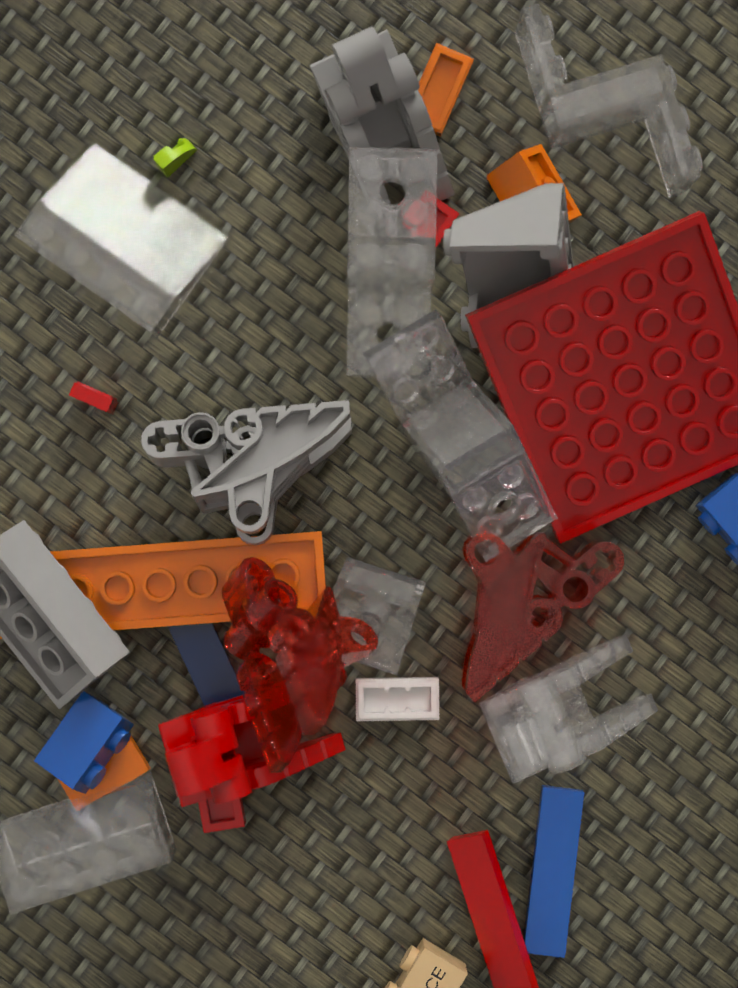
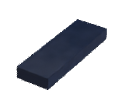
(206, 662)

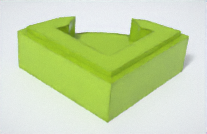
(169, 159)

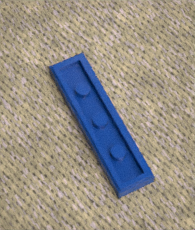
(553, 871)

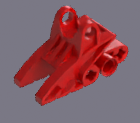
(220, 757)

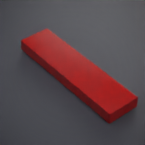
(491, 911)

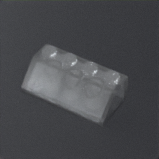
(83, 843)

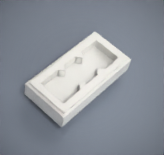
(397, 699)

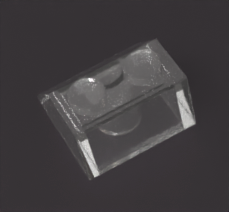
(385, 603)

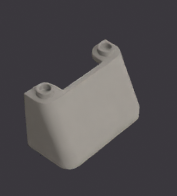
(511, 245)

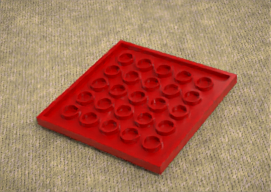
(620, 373)

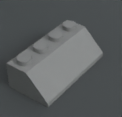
(50, 619)

